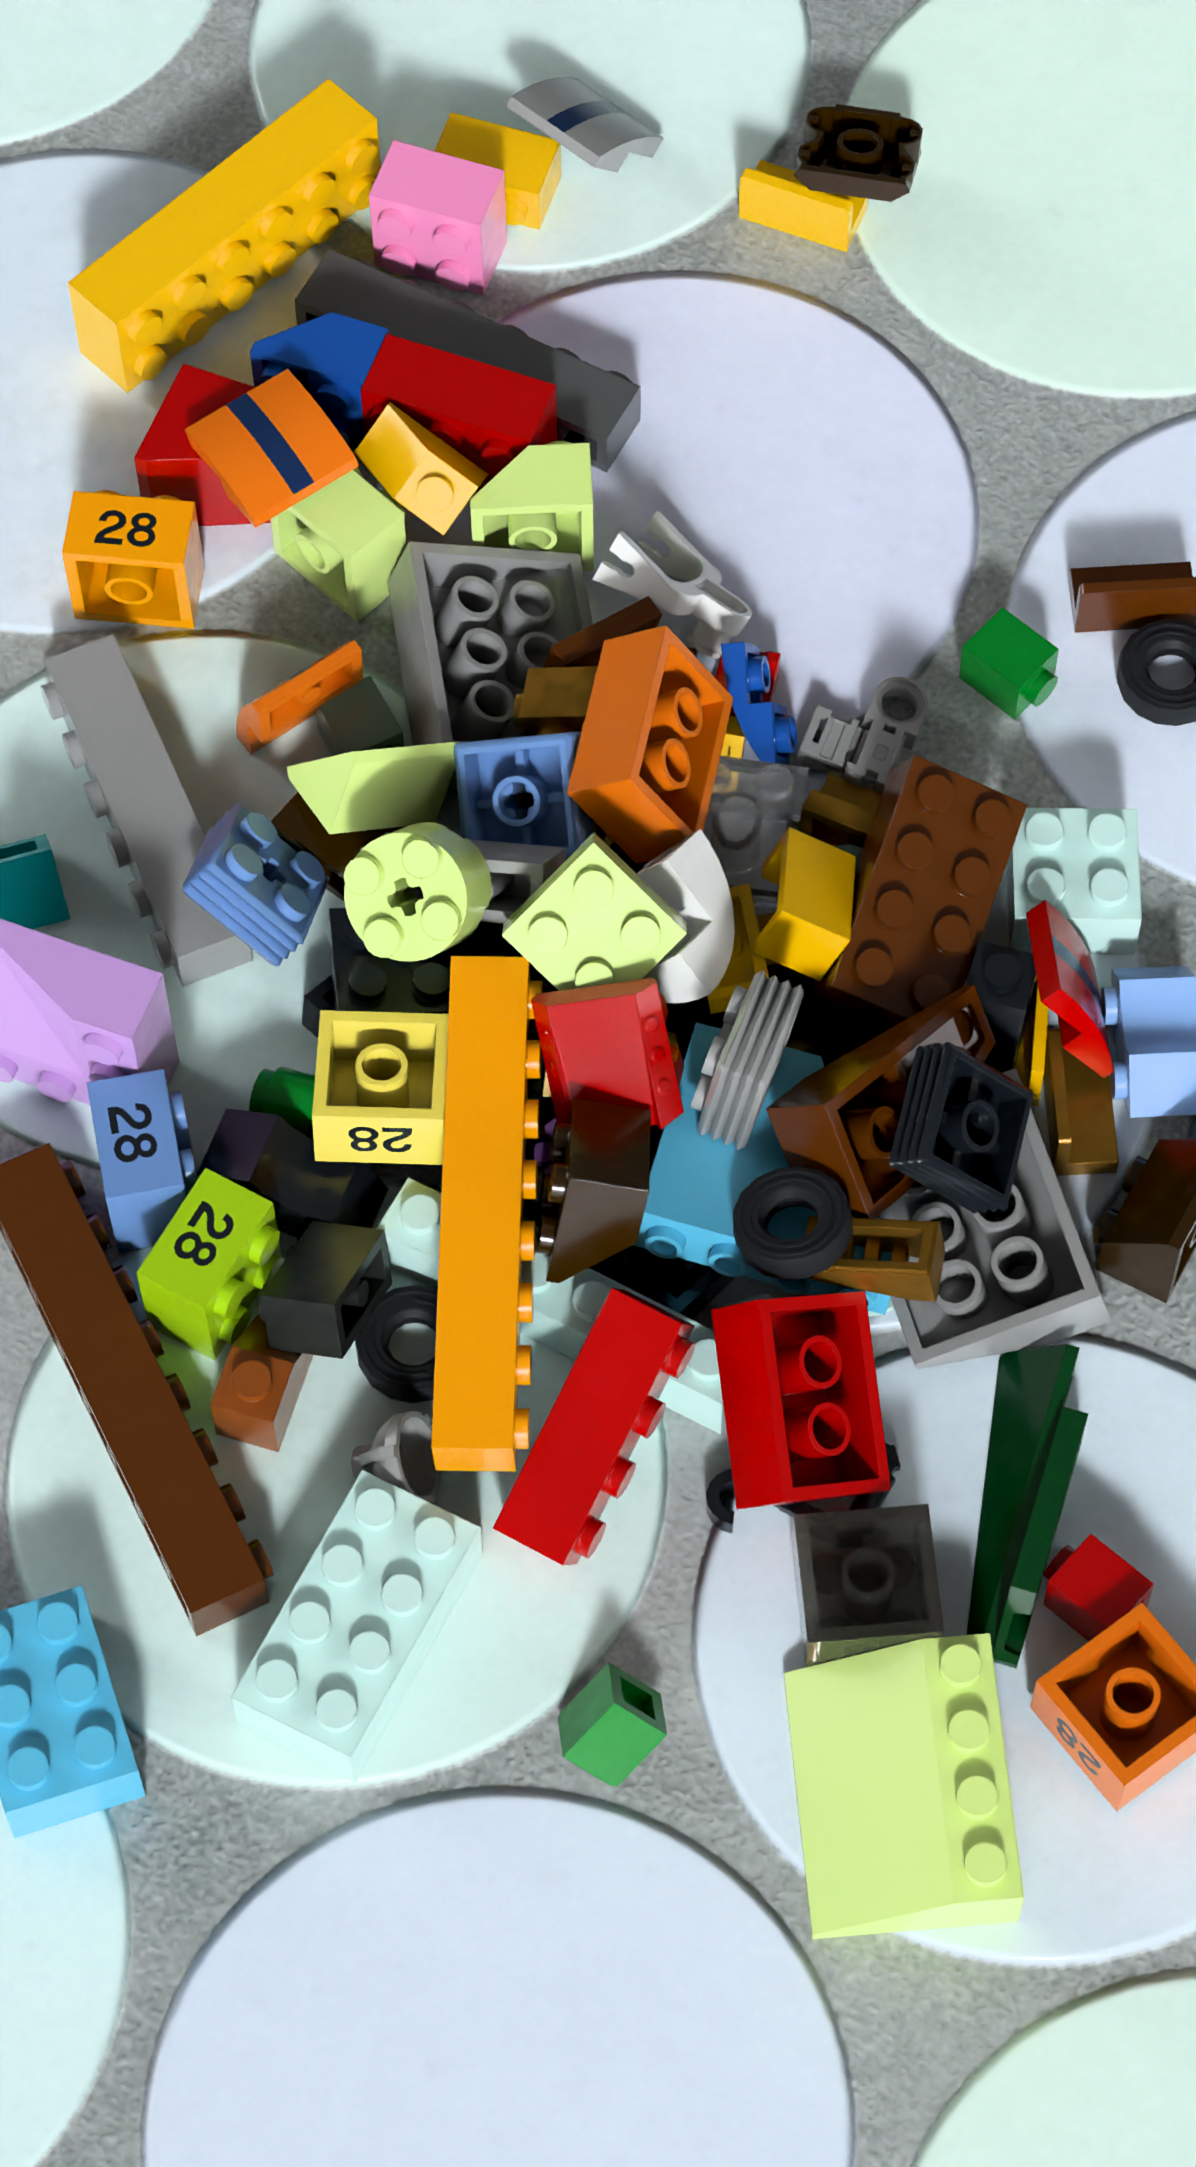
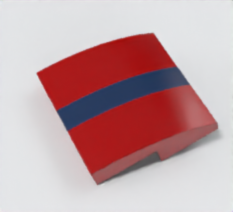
(1069, 986)

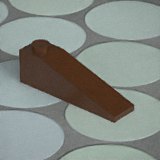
(852, 1107)

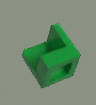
(612, 1725)

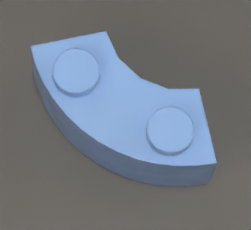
(1153, 1039)

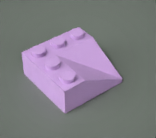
(78, 1015)

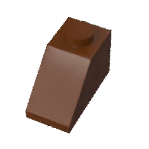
(258, 1389)

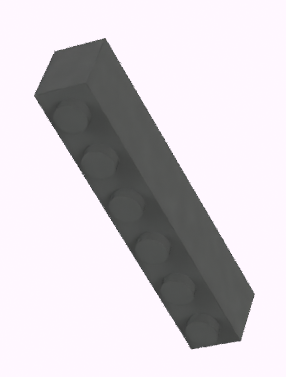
(591, 402)

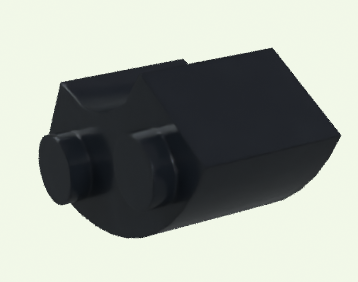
(281, 1166)

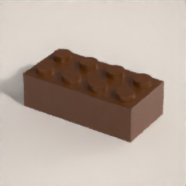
(920, 893)

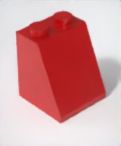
(169, 463)

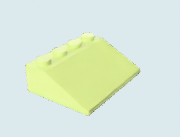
(904, 1789)

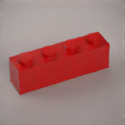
(595, 1427)

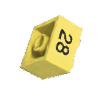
(380, 1087)

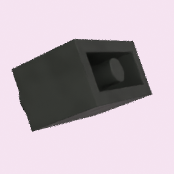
(326, 1289)

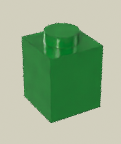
(1009, 664)

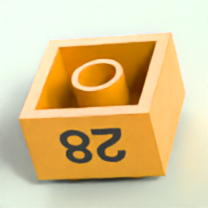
(133, 559)

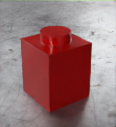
(1093, 1587)

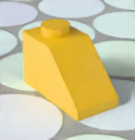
(419, 468)

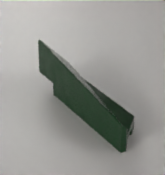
(1024, 1491)

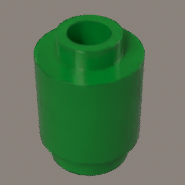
(285, 1094)

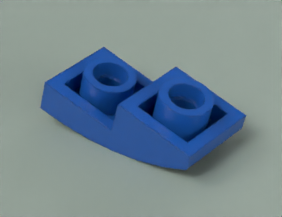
(763, 723)

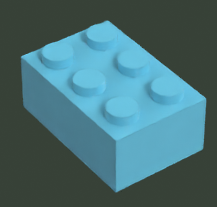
(59, 1717)

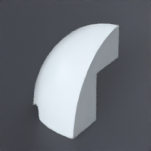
(696, 888)

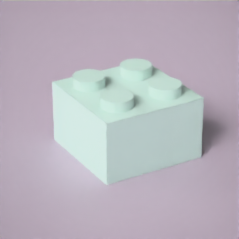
(1085, 869)

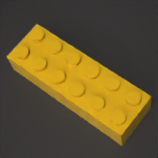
(226, 236)

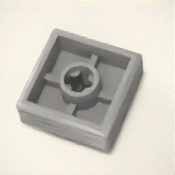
(745, 1058)

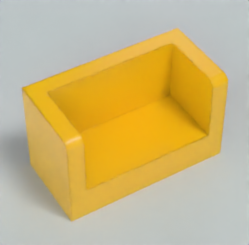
(812, 904)

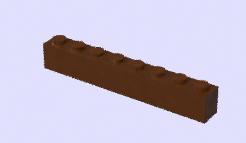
(127, 1393)

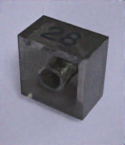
(865, 1580)

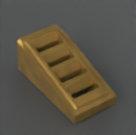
(896, 1277)

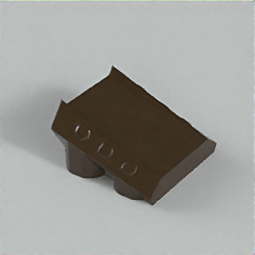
(859, 152)

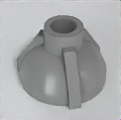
(402, 1455)

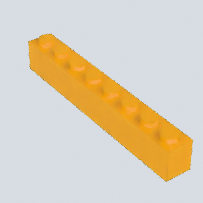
(483, 1217)

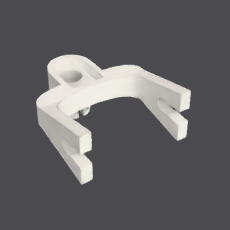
(701, 594)

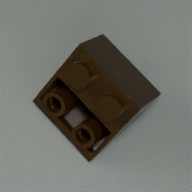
(595, 1188)

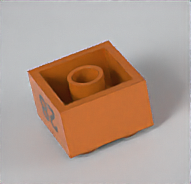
(1123, 1706)

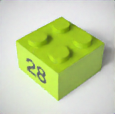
(210, 1264)

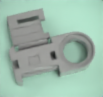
(874, 745)

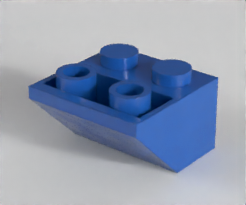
(329, 360)

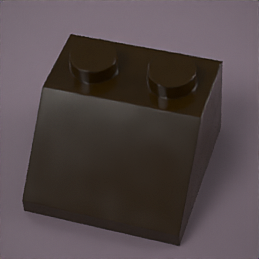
(1156, 1226)

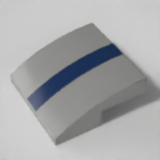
(584, 122)

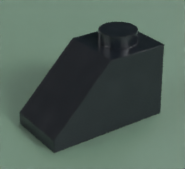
(1006, 989)

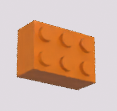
(650, 743)

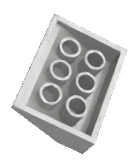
(473, 628)
(1006, 1274)

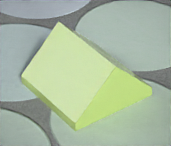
(376, 786)

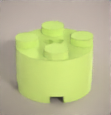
(383, 900)

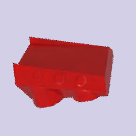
(610, 1048)

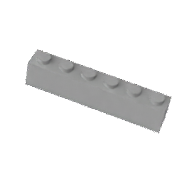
(143, 801)

